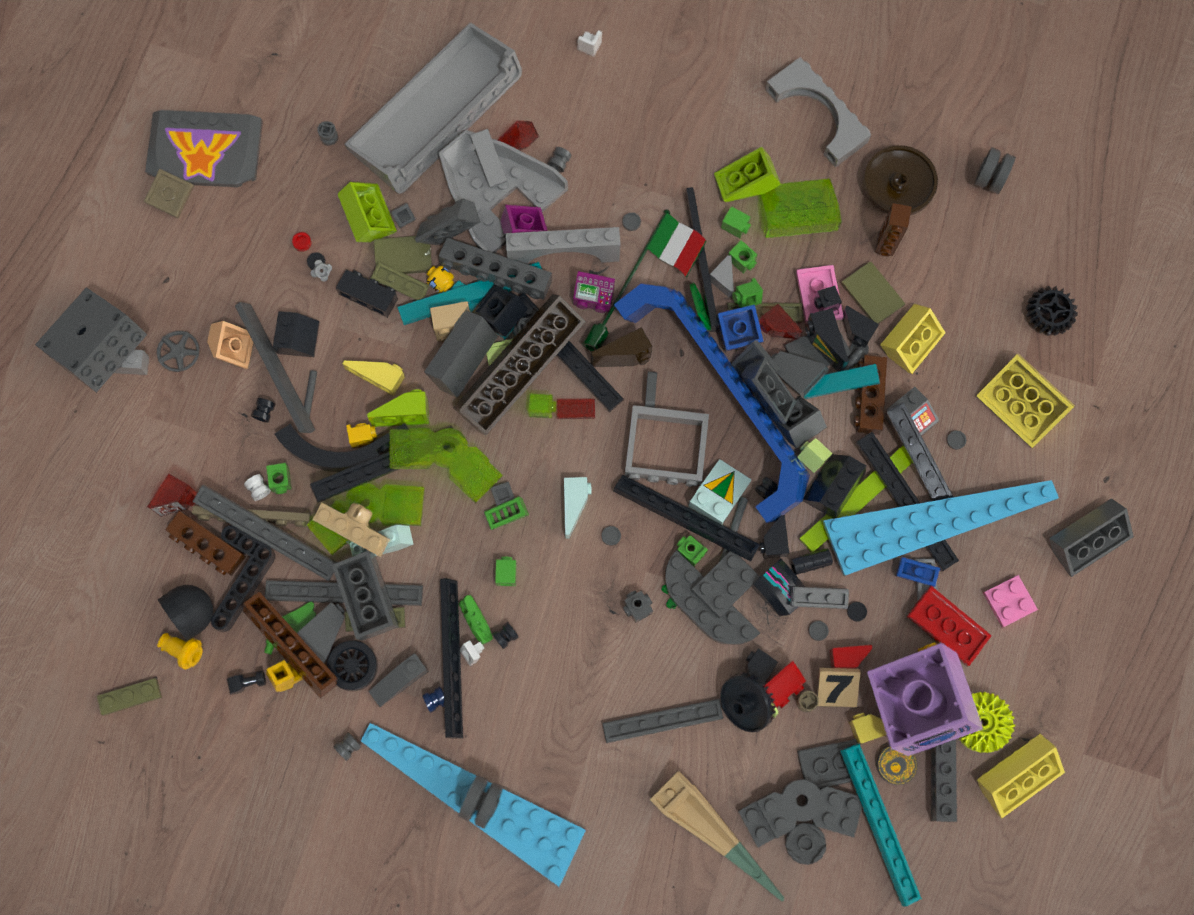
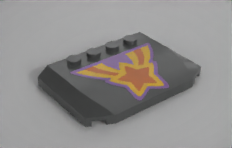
(205, 147)

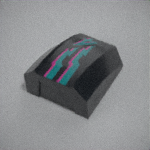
(775, 587)

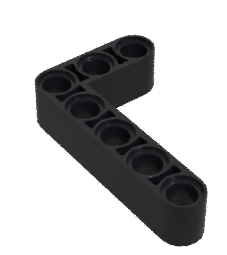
(244, 577)

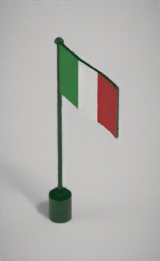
(670, 243)

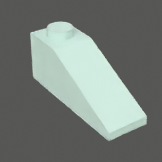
(576, 496)

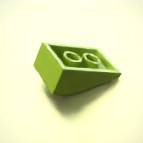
(747, 176)
(407, 408)

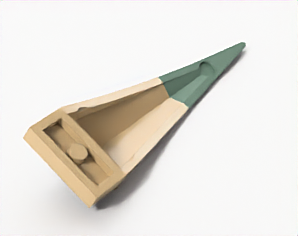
(690, 809)

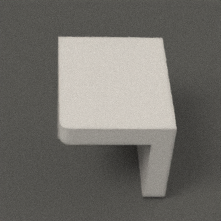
(590, 43)

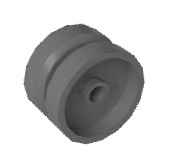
(993, 170)
(480, 801)

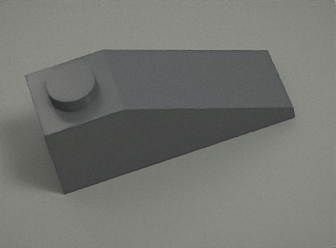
(398, 680)

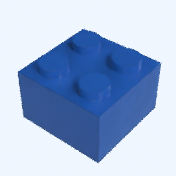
(739, 328)

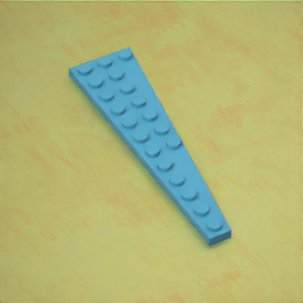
(889, 533)
(518, 825)

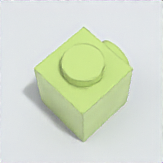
(814, 454)

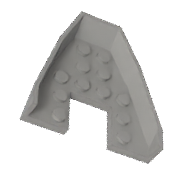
(467, 181)

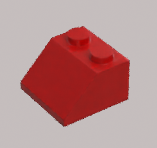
(785, 683)

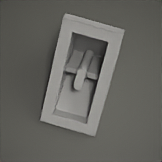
(723, 277)

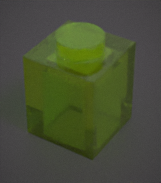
(541, 406)

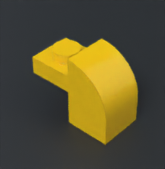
(282, 676)

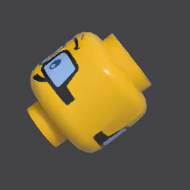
(440, 279)

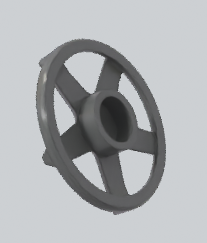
(177, 351)

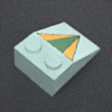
(719, 492)

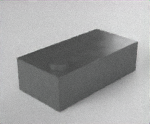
(461, 353)
(365, 596)

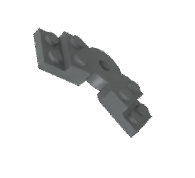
(777, 813)

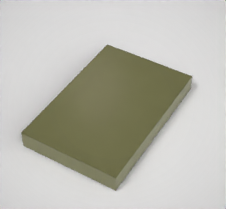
(403, 254)
(873, 293)

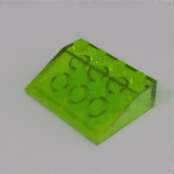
(800, 208)

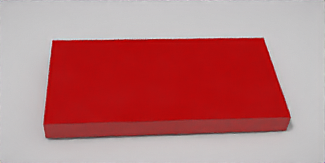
(949, 625)

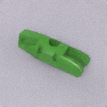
(475, 619)

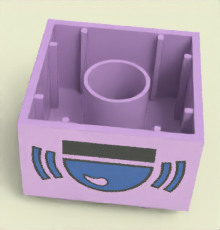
(924, 700)

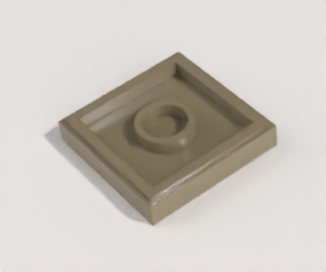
(168, 193)

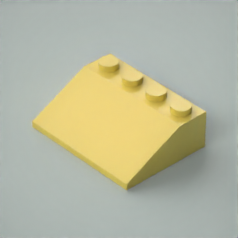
(1025, 400)

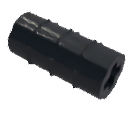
(811, 561)

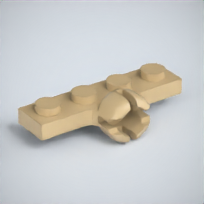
(352, 526)

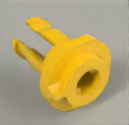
(186, 652)

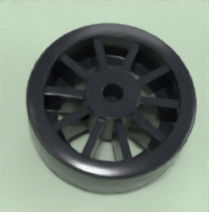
(353, 666)

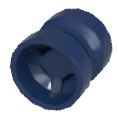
(434, 699)

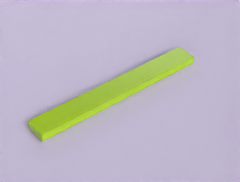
(861, 497)

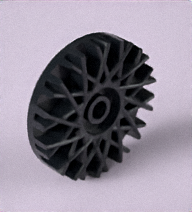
(747, 702)

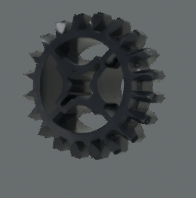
(1058, 306)

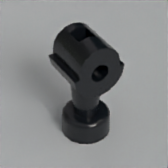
(238, 683)

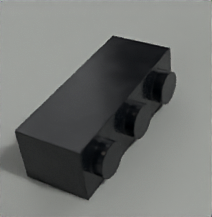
(367, 293)

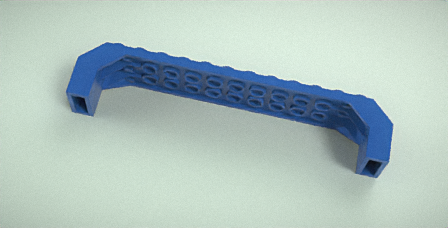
(793, 473)

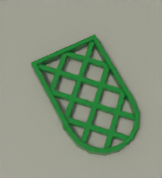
(699, 305)

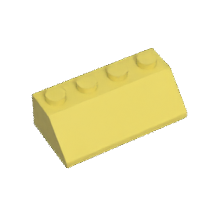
(1021, 775)

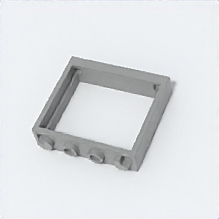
(667, 416)

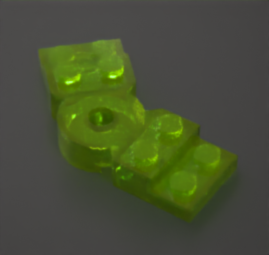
(422, 448)
(390, 505)

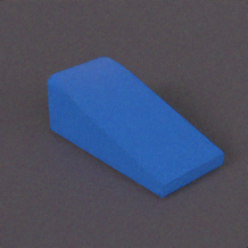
(917, 572)

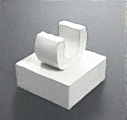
(471, 652)

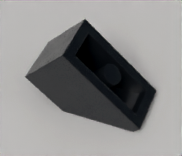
(858, 327)
(775, 540)
(760, 665)

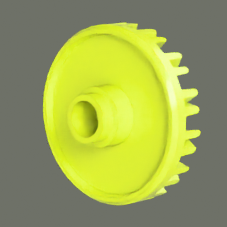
(997, 724)

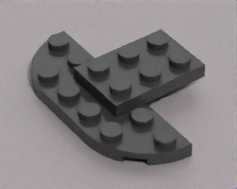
(711, 598)

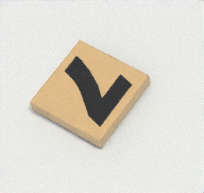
(838, 687)

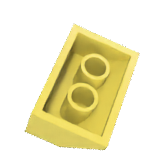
(913, 338)

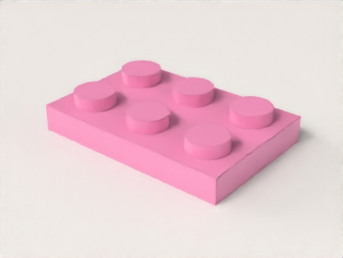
(813, 280)

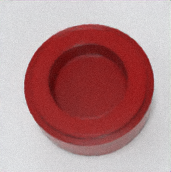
(301, 241)

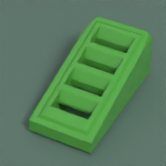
(516, 516)

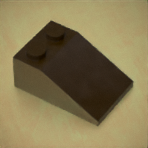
(625, 351)

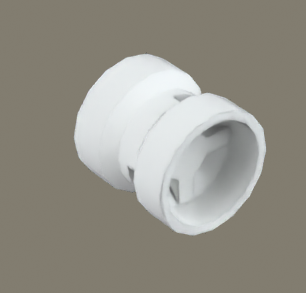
(257, 487)

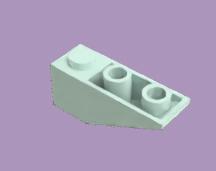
(399, 537)

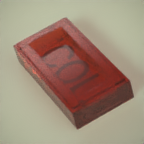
(575, 408)

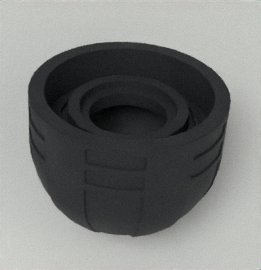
(188, 609)

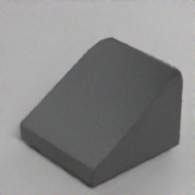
(402, 215)

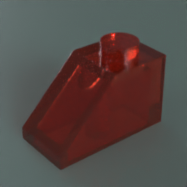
(520, 135)
(779, 324)

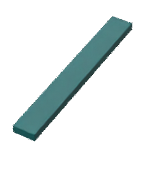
(472, 293)
(881, 825)

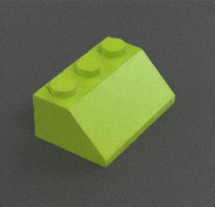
(366, 211)

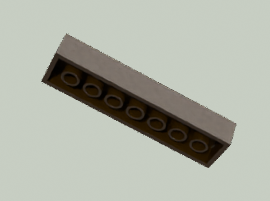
(519, 364)

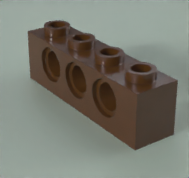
(893, 229)
(874, 423)
(182, 524)

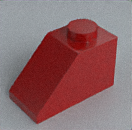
(848, 656)

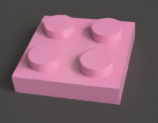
(1010, 601)

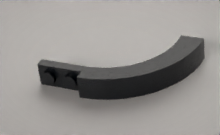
(330, 460)

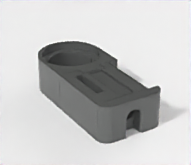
(651, 389)

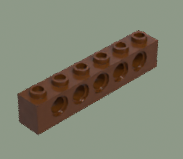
(289, 645)

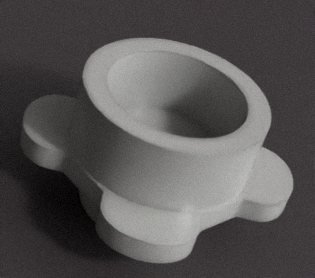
(316, 271)

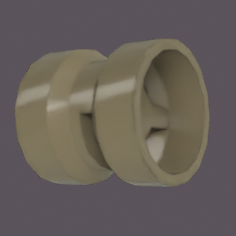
(807, 701)

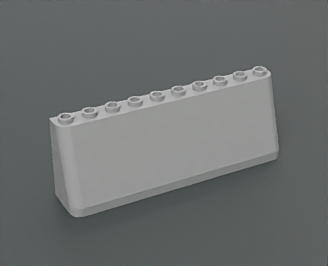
(435, 107)

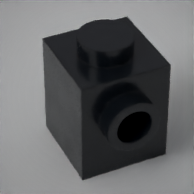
(827, 299)

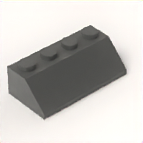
(1092, 537)

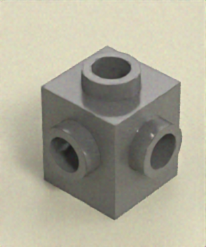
(641, 612)

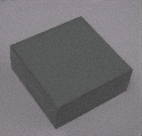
(502, 493)

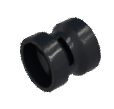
(263, 409)
(508, 631)

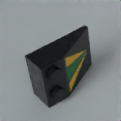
(826, 338)

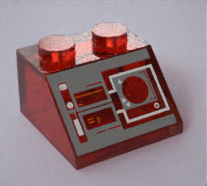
(172, 497)

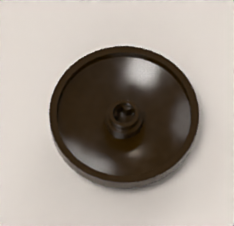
(900, 177)

